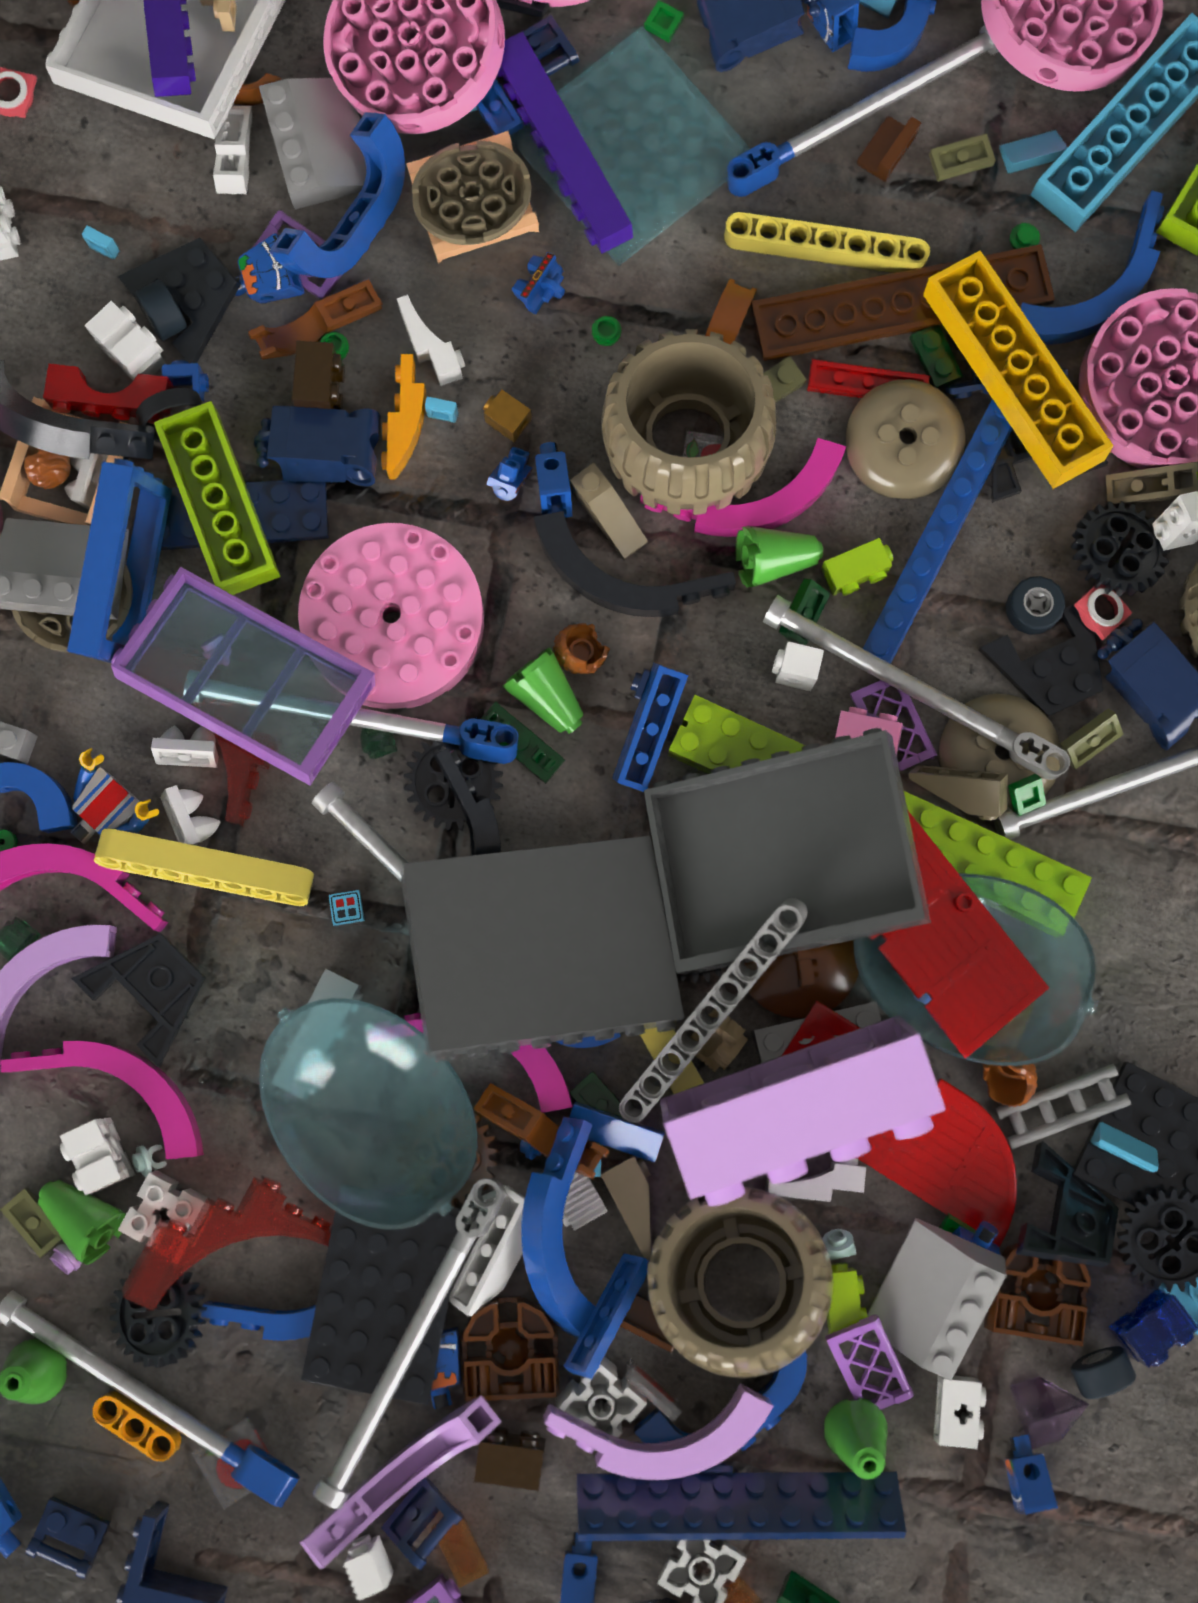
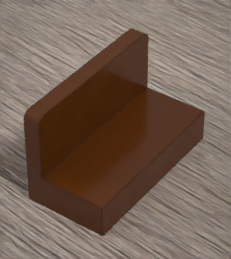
(888, 147)
(642, 1322)

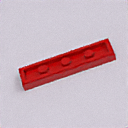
(852, 379)

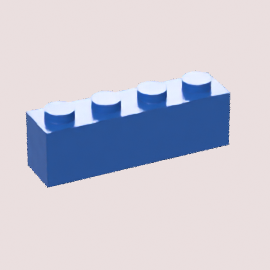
(649, 727)

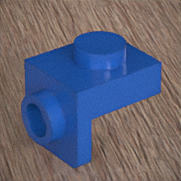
(185, 374)

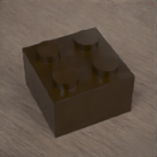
(317, 376)
(510, 1459)

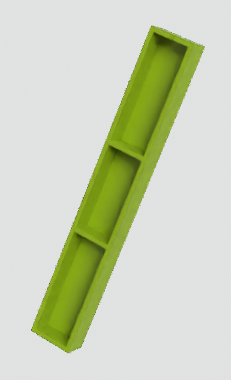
(720, 737)

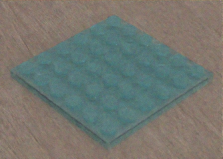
(649, 135)

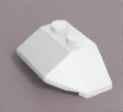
(491, 1255)

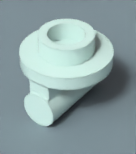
(839, 1244)

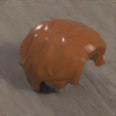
(47, 469)
(579, 650)
(1010, 1084)

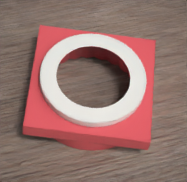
(23, 102)
(1092, 620)

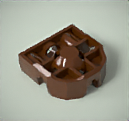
(1045, 1299)
(519, 1353)

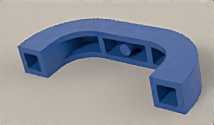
(888, 47)
(365, 216)
(48, 795)
(780, 1390)

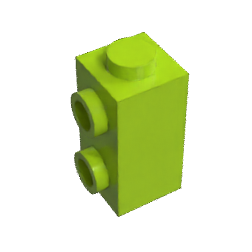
(857, 566)
(845, 1301)

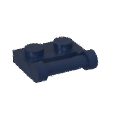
(548, 37)
(414, 1516)
(73, 1527)

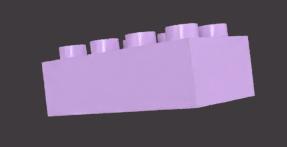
(801, 1108)

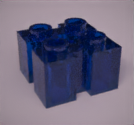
(1154, 1328)

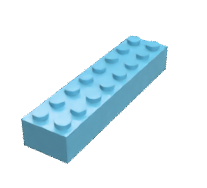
(1123, 130)

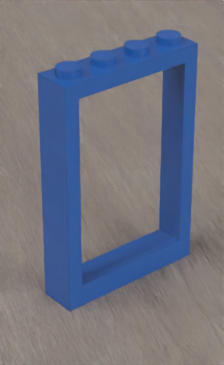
(105, 552)

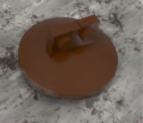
(802, 977)

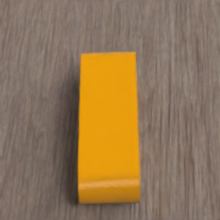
(121, 1426)

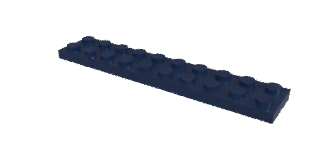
(740, 1507)

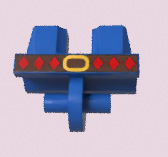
(542, 285)
(510, 474)

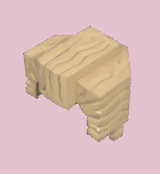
(723, 1044)

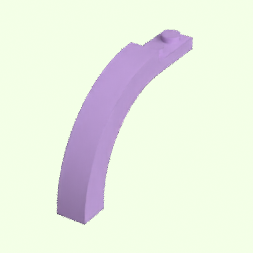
(47, 955)
(674, 1458)
(399, 1474)

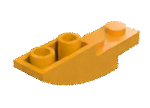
(406, 423)

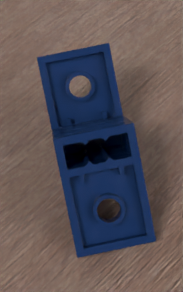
(157, 1586)

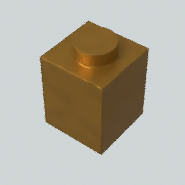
(507, 415)

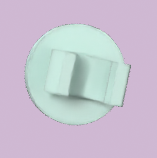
(143, 1160)

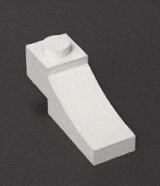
(232, 152)
(427, 346)
(841, 1176)

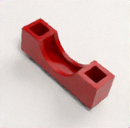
(68, 390)

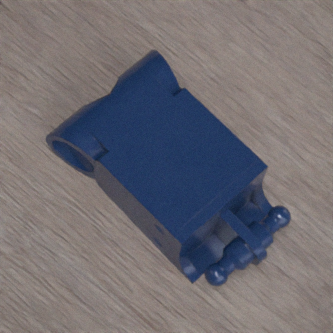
(750, 26)
(320, 444)
(1153, 680)

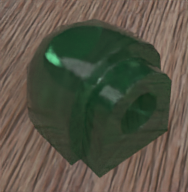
(377, 743)
(15, 937)

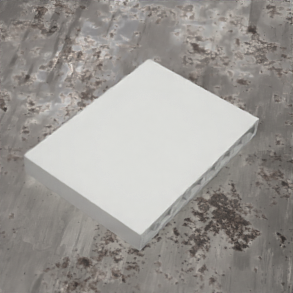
(108, 58)

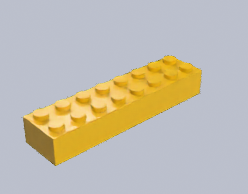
(1017, 369)

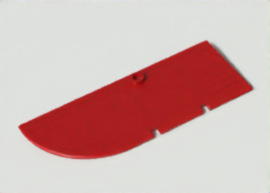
(960, 957)
(955, 1166)

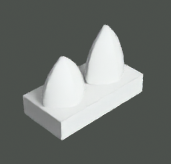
(84, 487)
(175, 750)
(178, 806)

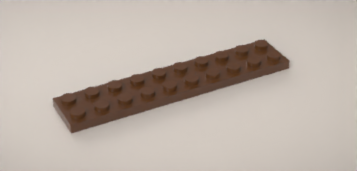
(881, 305)

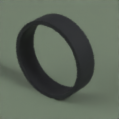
(164, 400)

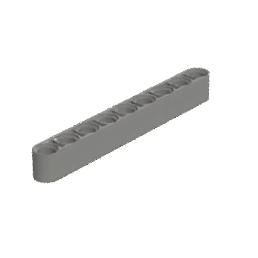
(722, 1001)

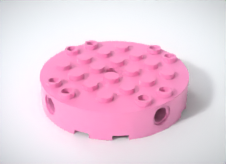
(1072, 41)
(414, 57)
(1128, 382)
(404, 572)

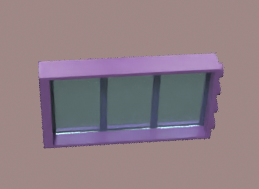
(243, 675)

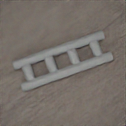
(1081, 1114)

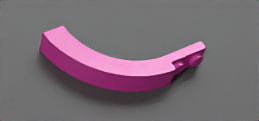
(774, 509)
(56, 858)
(541, 1068)
(161, 1094)

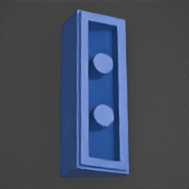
(618, 1133)

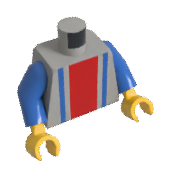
(105, 802)

